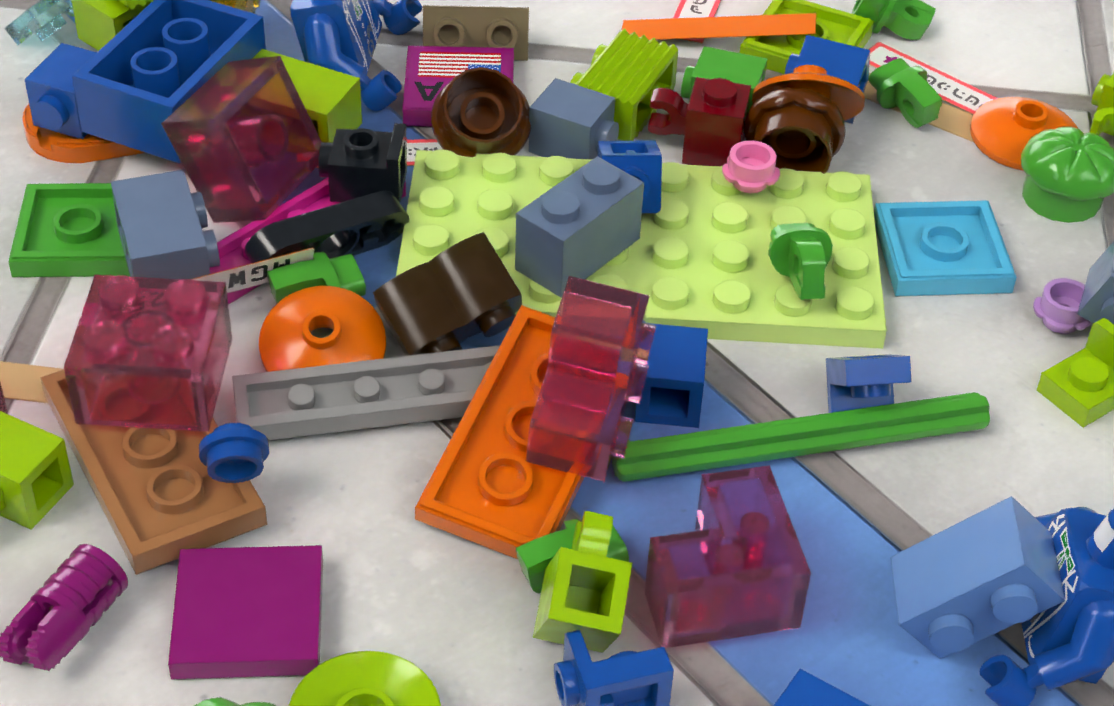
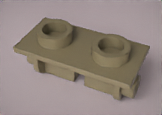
(477, 27)

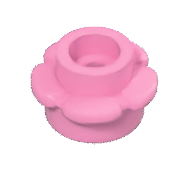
(751, 166)

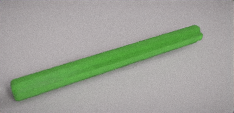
(802, 436)

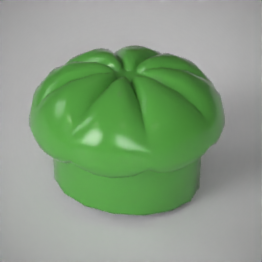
(1067, 174)

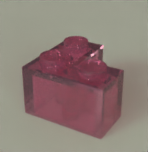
(591, 374)
(735, 571)

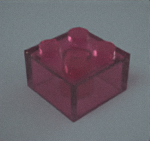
(245, 139)
(149, 353)

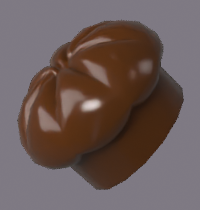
(481, 114)
(799, 127)

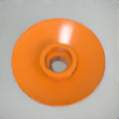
(842, 93)
(1008, 123)
(287, 329)

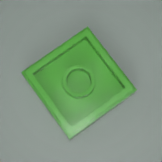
(67, 232)

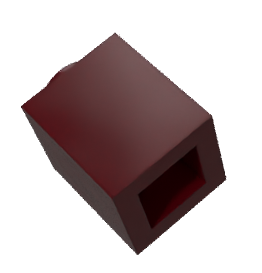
(709, 122)

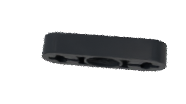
(336, 229)

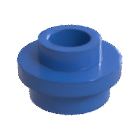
(234, 453)

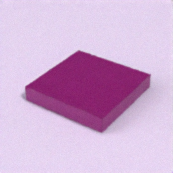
(247, 612)

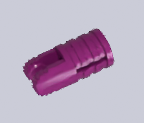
(63, 609)

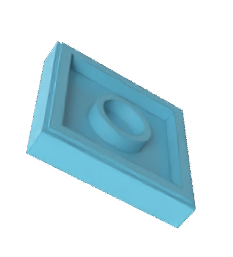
(943, 248)

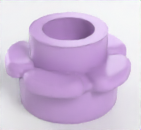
(1060, 306)

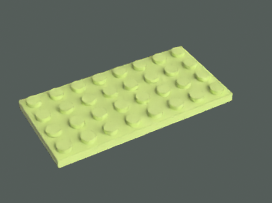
(694, 258)

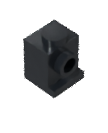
(364, 162)

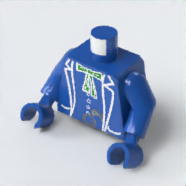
(344, 38)
(1076, 635)

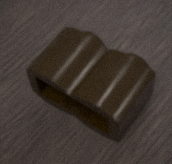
(450, 298)

